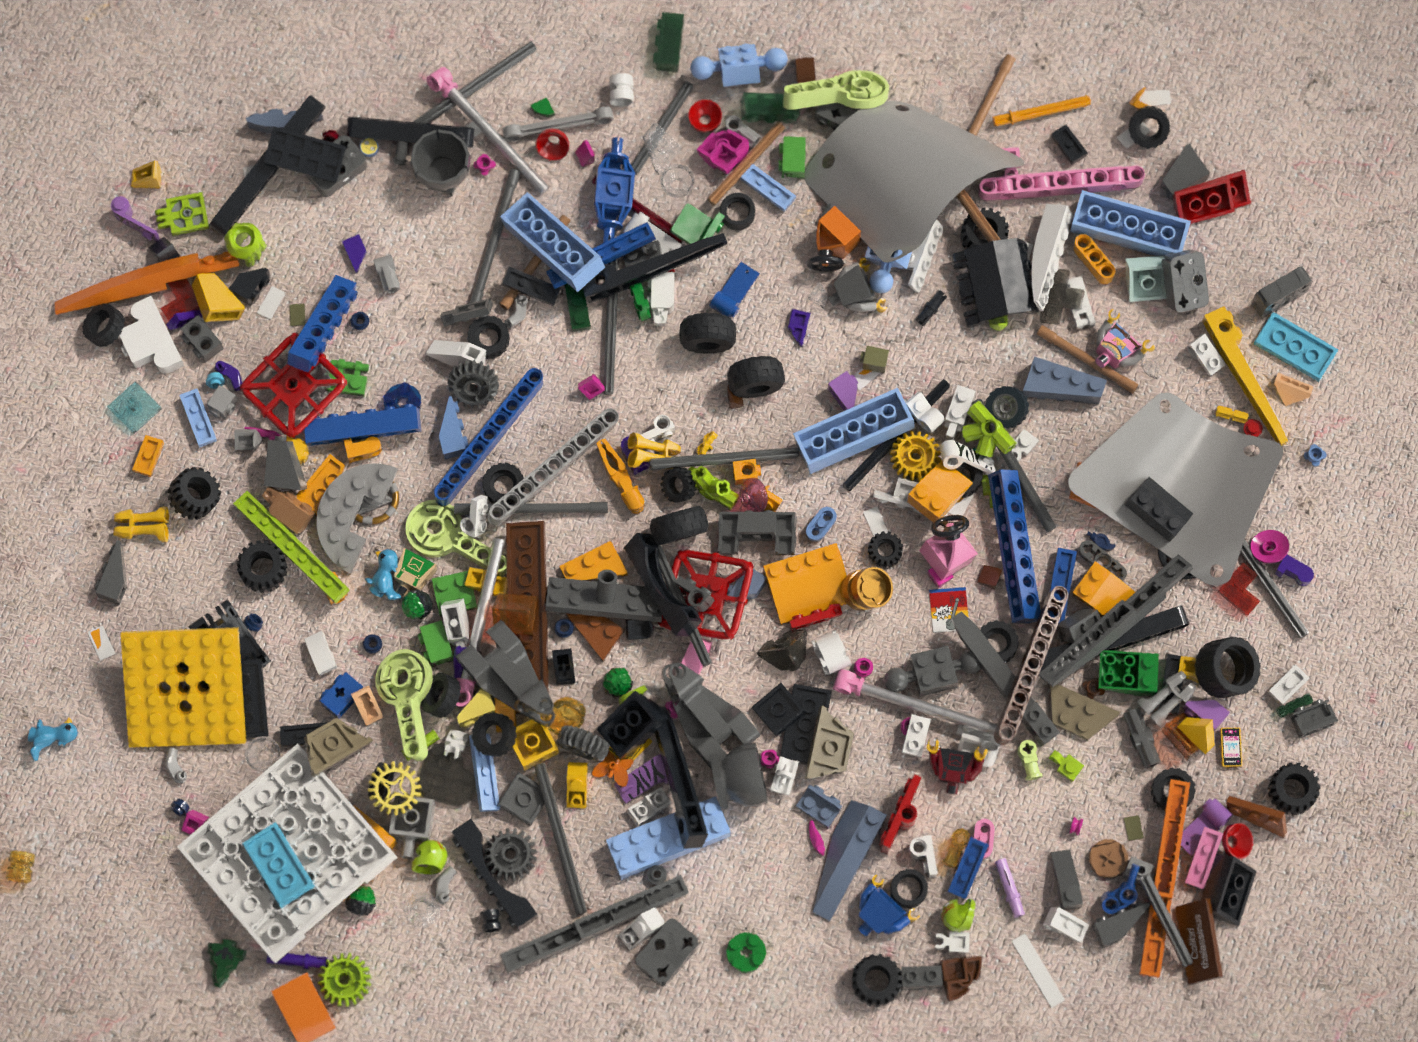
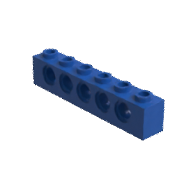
(322, 323)

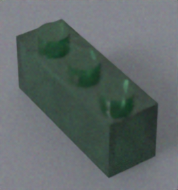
(669, 42)
(766, 108)

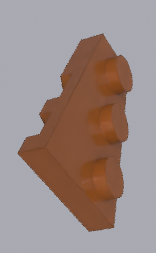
(598, 631)
(1262, 816)

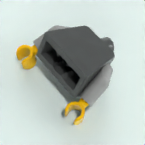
(854, 289)

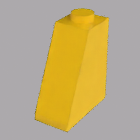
(215, 299)

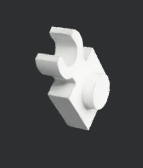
(1025, 444)
(455, 742)
(957, 942)

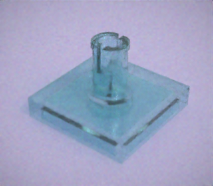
(134, 407)

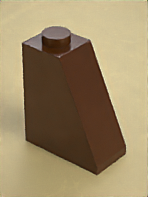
(804, 69)

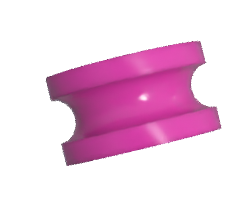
(1076, 826)

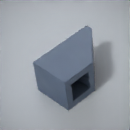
(757, 584)

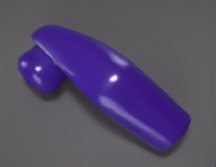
(230, 372)
(457, 666)

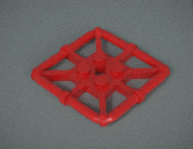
(295, 396)
(719, 590)

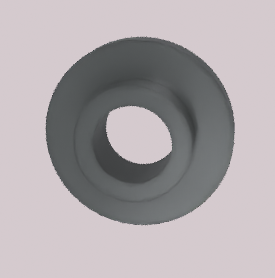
(656, 881)

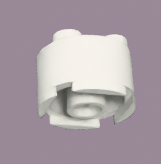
(830, 652)

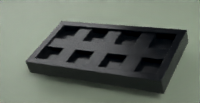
(304, 154)

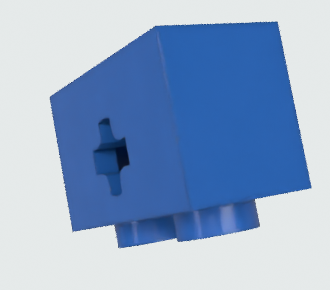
(339, 705)

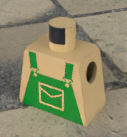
(413, 572)

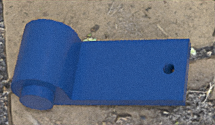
(734, 291)

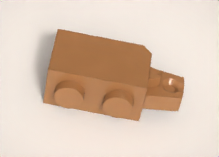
(288, 509)

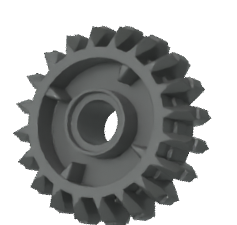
(484, 386)
(583, 743)
(513, 866)

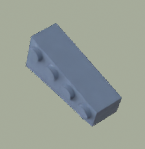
(1062, 383)

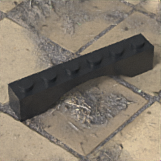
(645, 557)
(517, 907)

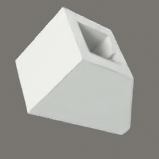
(642, 928)

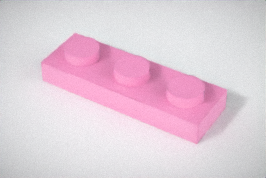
(1204, 857)

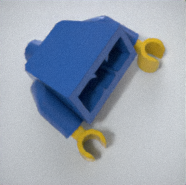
(881, 911)

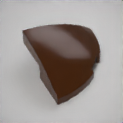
(959, 974)

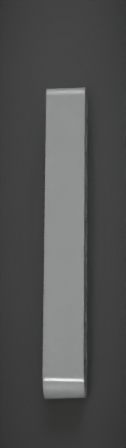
(549, 474)

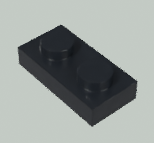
(1069, 144)

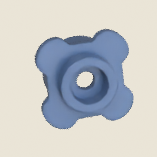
(1314, 449)

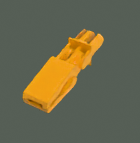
(630, 495)

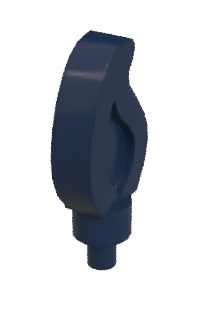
(1102, 541)

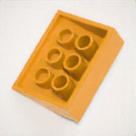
(806, 582)

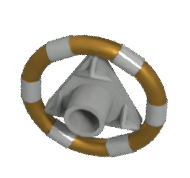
(370, 504)

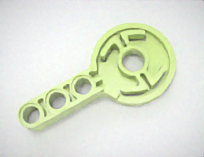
(863, 91)
(449, 537)
(407, 696)

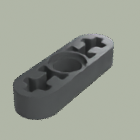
(1095, 548)

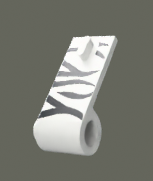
(954, 454)

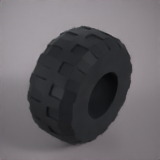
(707, 333)
(755, 376)
(679, 525)

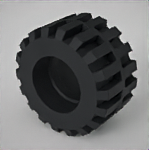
(998, 223)
(203, 484)
(256, 552)
(1305, 777)
(876, 963)

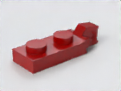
(816, 616)

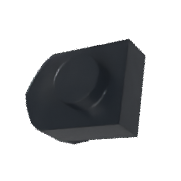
(639, 629)

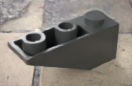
(113, 581)
(1113, 929)

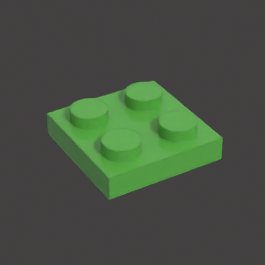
(452, 588)

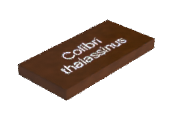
(1199, 936)

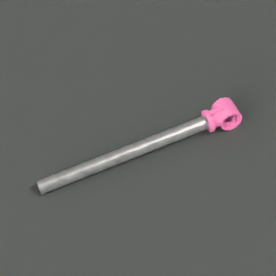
(442, 81)
(465, 681)
(847, 682)

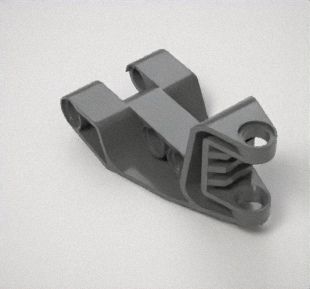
(509, 675)
(705, 715)

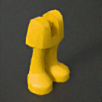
(638, 442)
(127, 516)

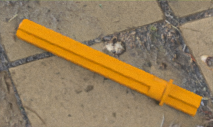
(1017, 116)

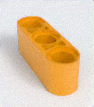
(1093, 250)

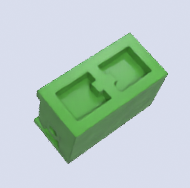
(793, 157)
(436, 643)

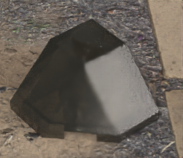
(786, 652)

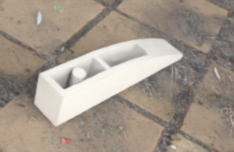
(1048, 249)

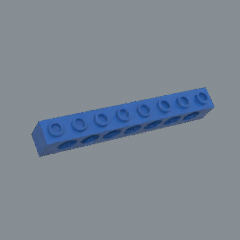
(1014, 546)

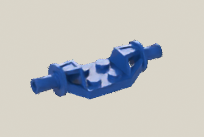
(613, 190)

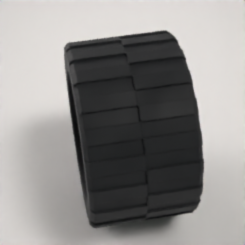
(1245, 663)

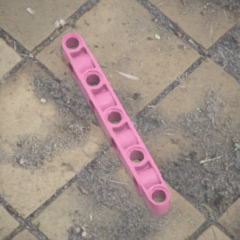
(1046, 183)

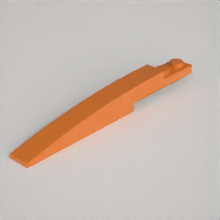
(145, 280)
(1165, 875)

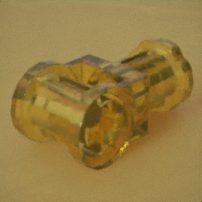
(956, 848)

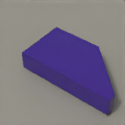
(355, 250)
(182, 319)
(798, 325)

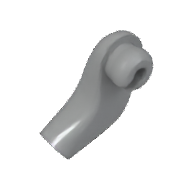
(519, 311)
(173, 767)
(442, 885)

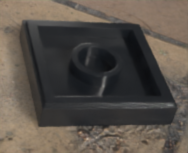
(778, 709)

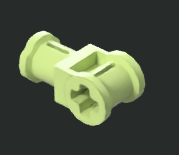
(1029, 760)

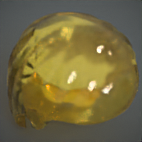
(567, 712)

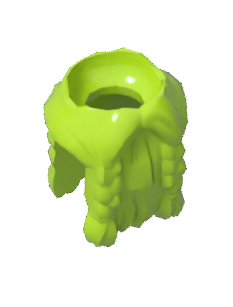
(235, 237)

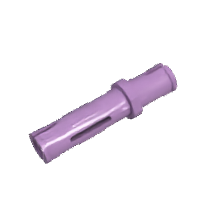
(1013, 896)

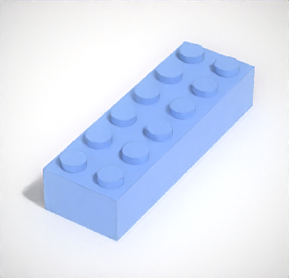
(1129, 225)
(552, 242)
(854, 430)
(660, 841)

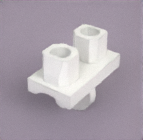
(784, 776)

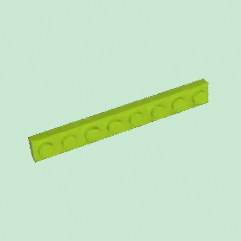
(291, 547)

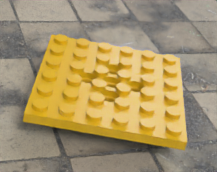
(157, 714)

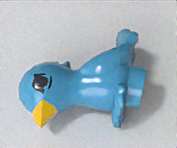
(382, 580)
(45, 735)

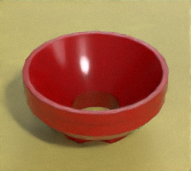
(705, 108)
(551, 150)
(1242, 840)

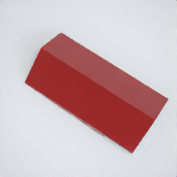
(1212, 198)

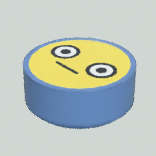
(369, 147)

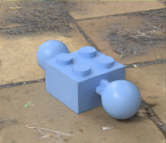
(738, 64)
(881, 280)

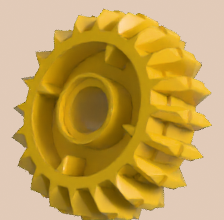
(914, 444)

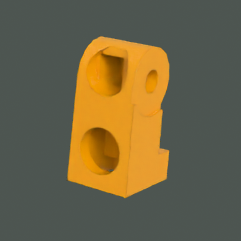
(362, 450)

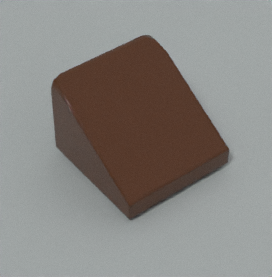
(734, 401)
(989, 576)

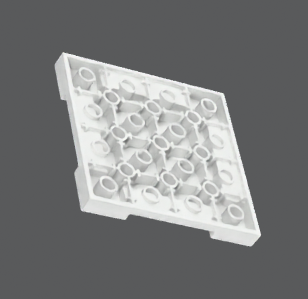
(322, 829)

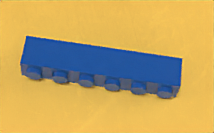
(363, 425)

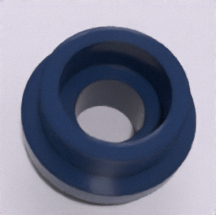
(360, 315)
(253, 622)
(563, 622)
(372, 638)
(180, 807)

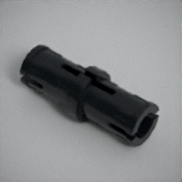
(931, 308)

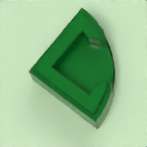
(543, 107)

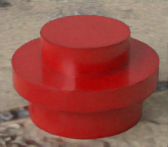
(1253, 427)

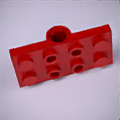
(903, 807)

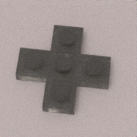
(1061, 297)

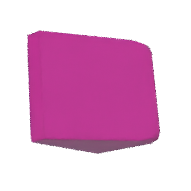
(585, 154)
(936, 579)
(193, 821)

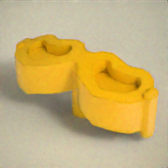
(705, 445)

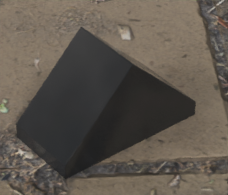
(164, 250)
(563, 666)

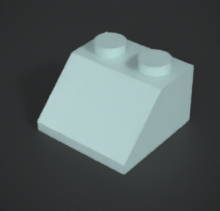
(1145, 278)

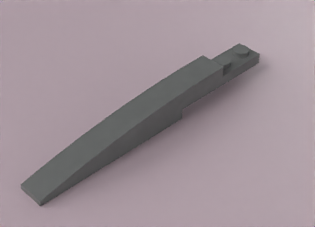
(1116, 622)
(593, 924)

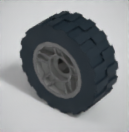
(1018, 406)

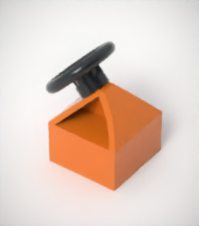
(834, 240)

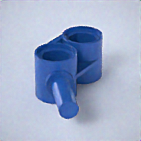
(1120, 900)

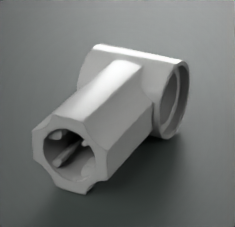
(743, 130)
(386, 270)

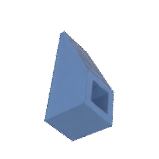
(450, 435)

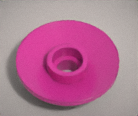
(1270, 540)

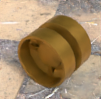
(867, 589)

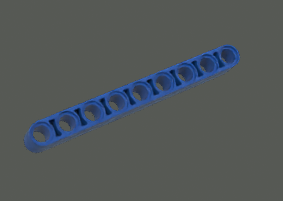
(488, 445)

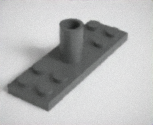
(602, 598)

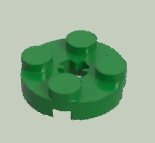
(640, 303)
(753, 943)

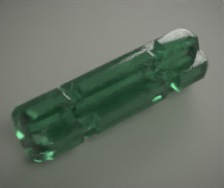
(1294, 704)

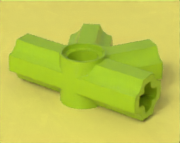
(981, 432)
(714, 488)

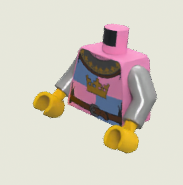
(1117, 346)

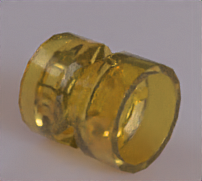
(20, 866)

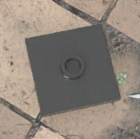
(523, 799)

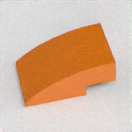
(303, 1009)

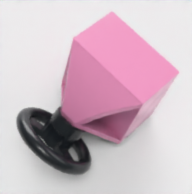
(948, 549)

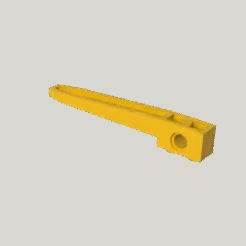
(1228, 348)

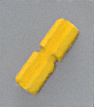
(1227, 413)

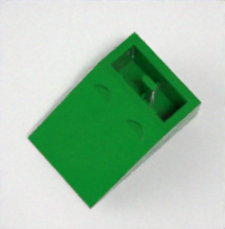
(1129, 672)

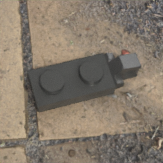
(466, 312)

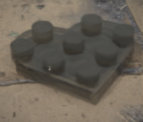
(445, 778)

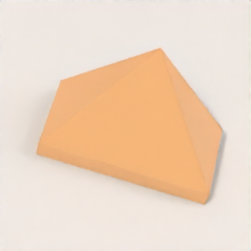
(1292, 389)
(367, 705)

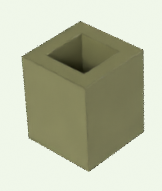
(874, 359)

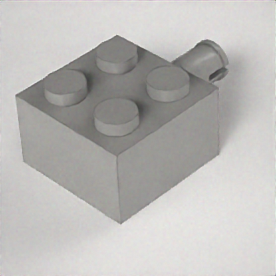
(413, 825)

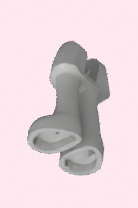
(1171, 686)

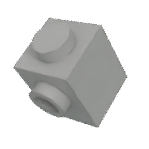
(222, 402)
(1144, 869)

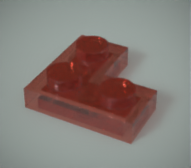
(184, 301)
(1236, 591)

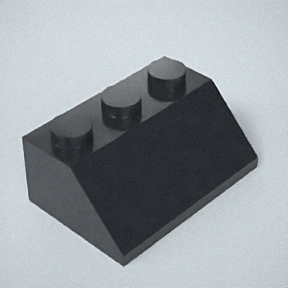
(1159, 509)
(632, 724)
(1229, 888)

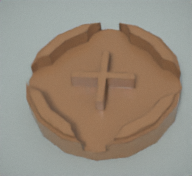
(1108, 858)

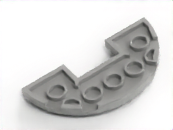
(341, 505)

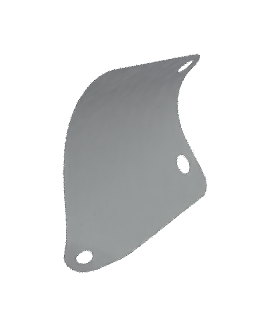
(899, 172)
(1197, 466)

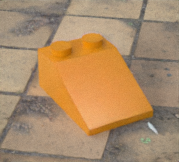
(938, 492)
(1101, 589)

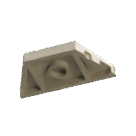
(1079, 713)
(332, 745)
(829, 746)

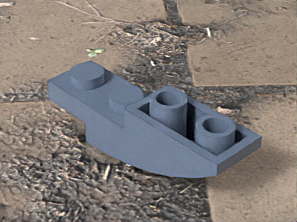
(274, 117)

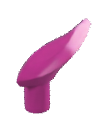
(265, 433)
(816, 839)

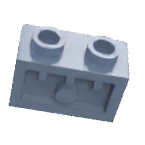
(819, 806)

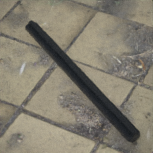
(886, 446)

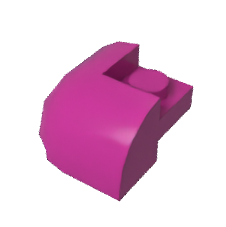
(723, 150)

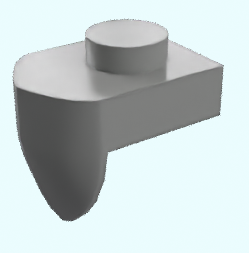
(247, 439)

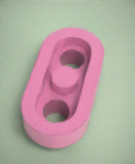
(985, 837)

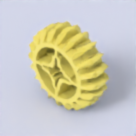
(379, 779)

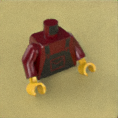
(955, 766)

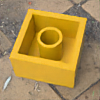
(533, 744)

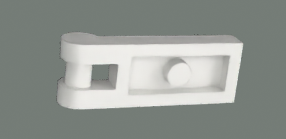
(1085, 310)

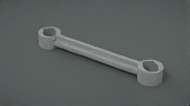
(600, 116)

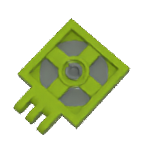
(183, 214)

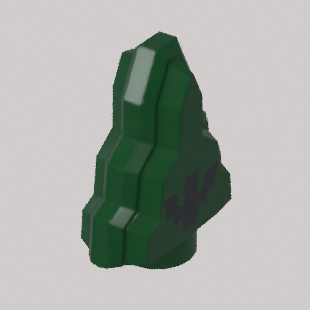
(224, 959)

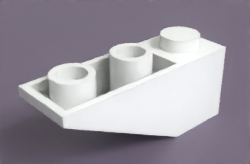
(455, 352)

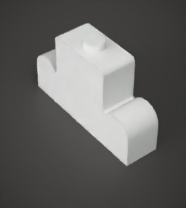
(149, 339)

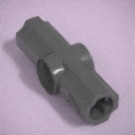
(1141, 738)

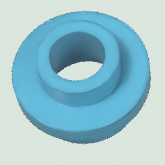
(214, 380)

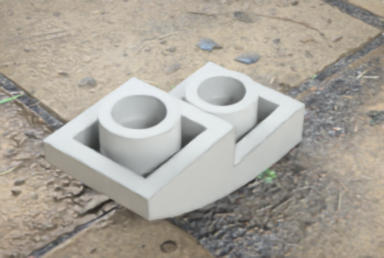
(320, 653)
(649, 807)

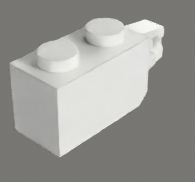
(661, 297)
(957, 413)
(456, 622)

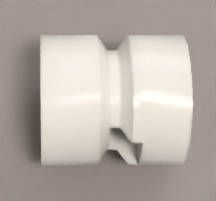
(621, 92)

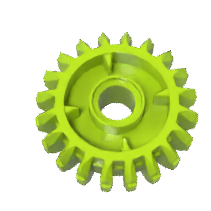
(350, 990)

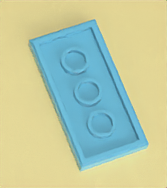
(1295, 346)
(278, 865)

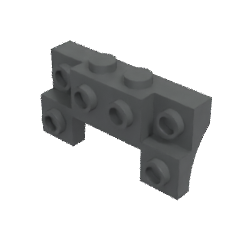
(757, 527)

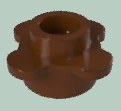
(1093, 683)

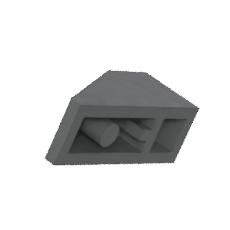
(1066, 880)

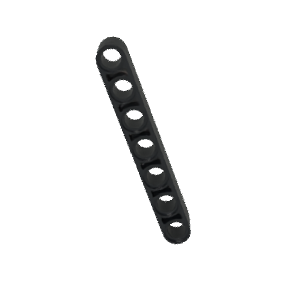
(401, 130)

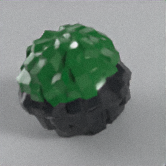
(417, 604)
(617, 682)
(361, 901)

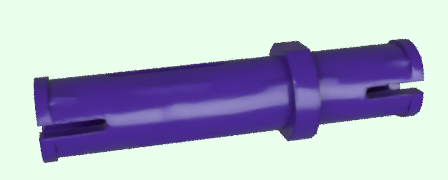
(306, 961)

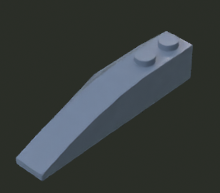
(845, 855)

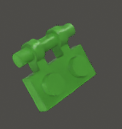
(355, 383)

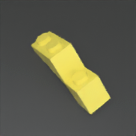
(479, 705)

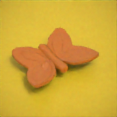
(613, 766)

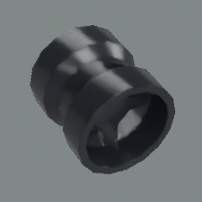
(490, 920)

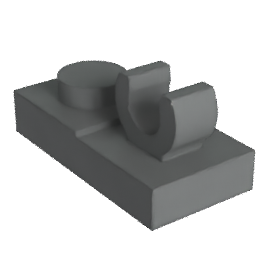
(643, 253)

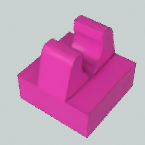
(591, 386)

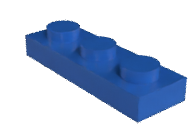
(968, 867)

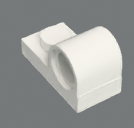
(925, 415)
(929, 865)
(1065, 923)

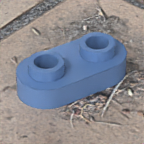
(820, 524)

